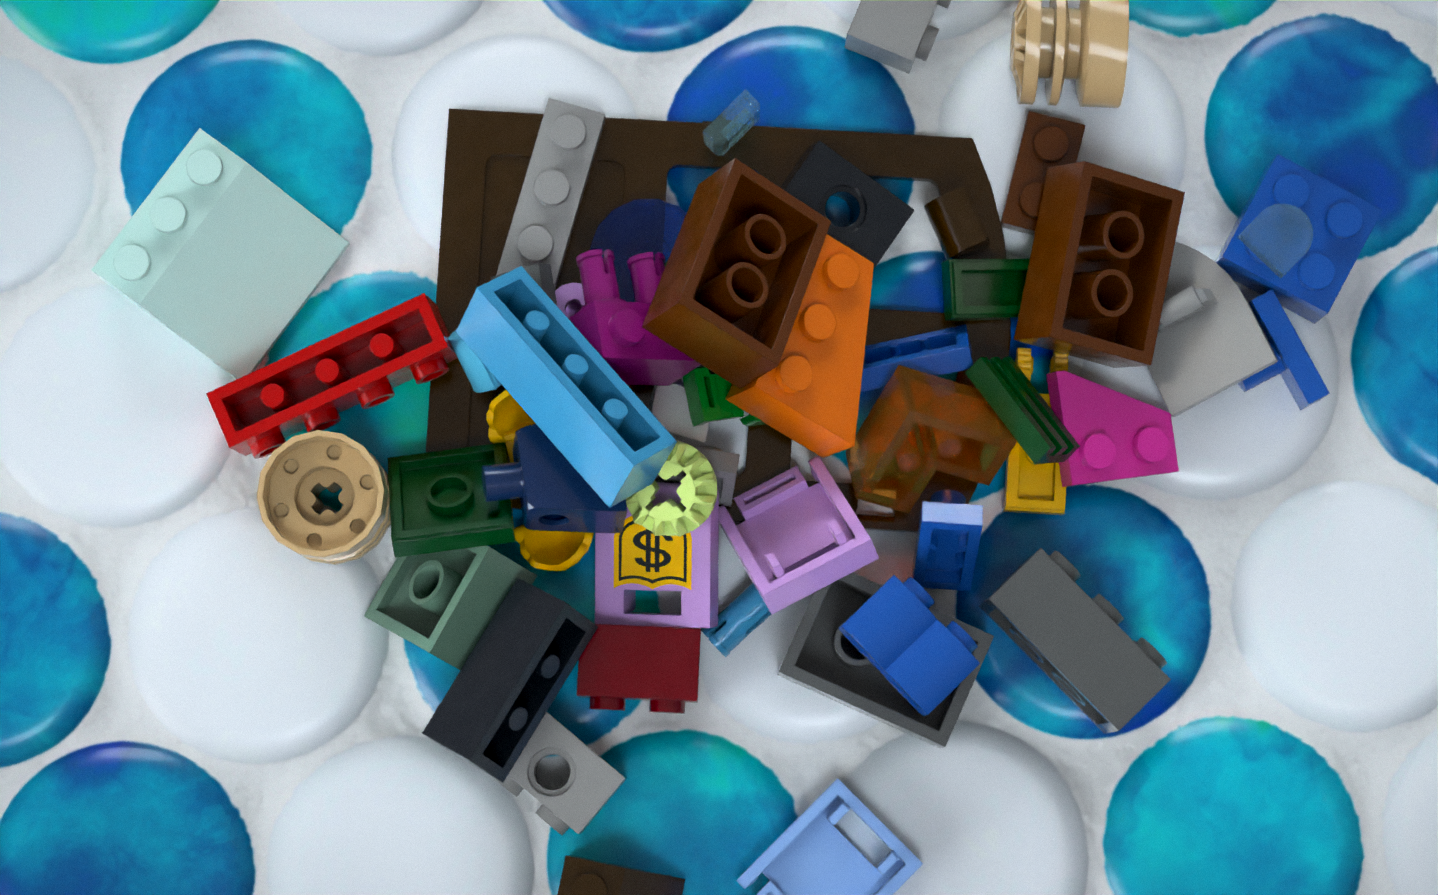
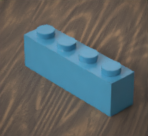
(565, 386)

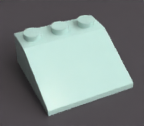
(221, 256)

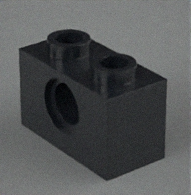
(874, 211)

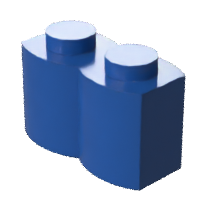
(911, 644)

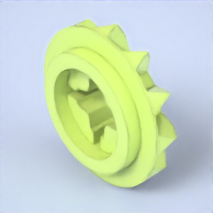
(696, 492)

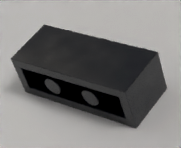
(510, 679)

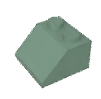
(445, 599)

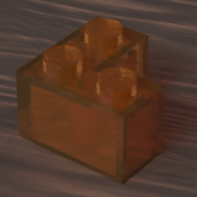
(921, 428)

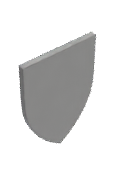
(1204, 333)

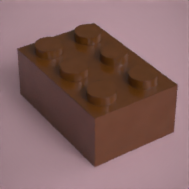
(1099, 265)
(737, 274)

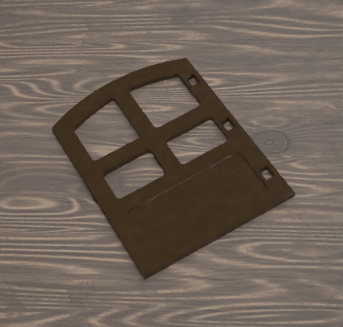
(632, 162)

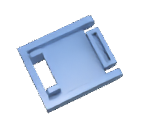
(819, 860)

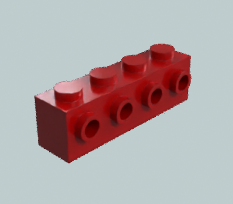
(332, 376)

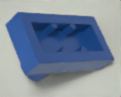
(930, 352)
(1293, 360)
(947, 542)

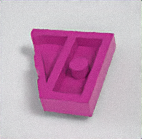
(1114, 432)

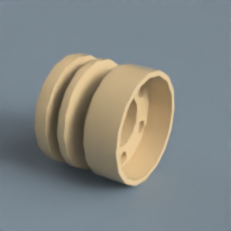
(1071, 44)
(291, 490)

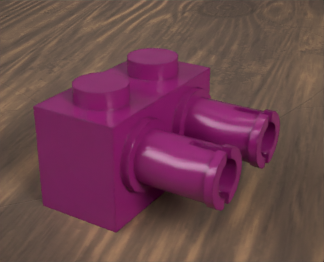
(616, 325)

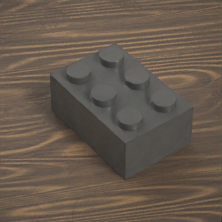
(1077, 640)
(832, 667)

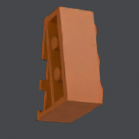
(819, 376)

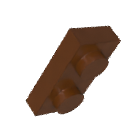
(1043, 144)

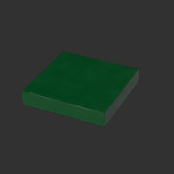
(442, 503)

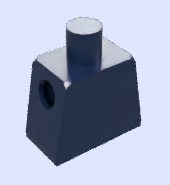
(549, 489)

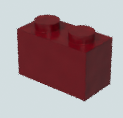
(640, 665)

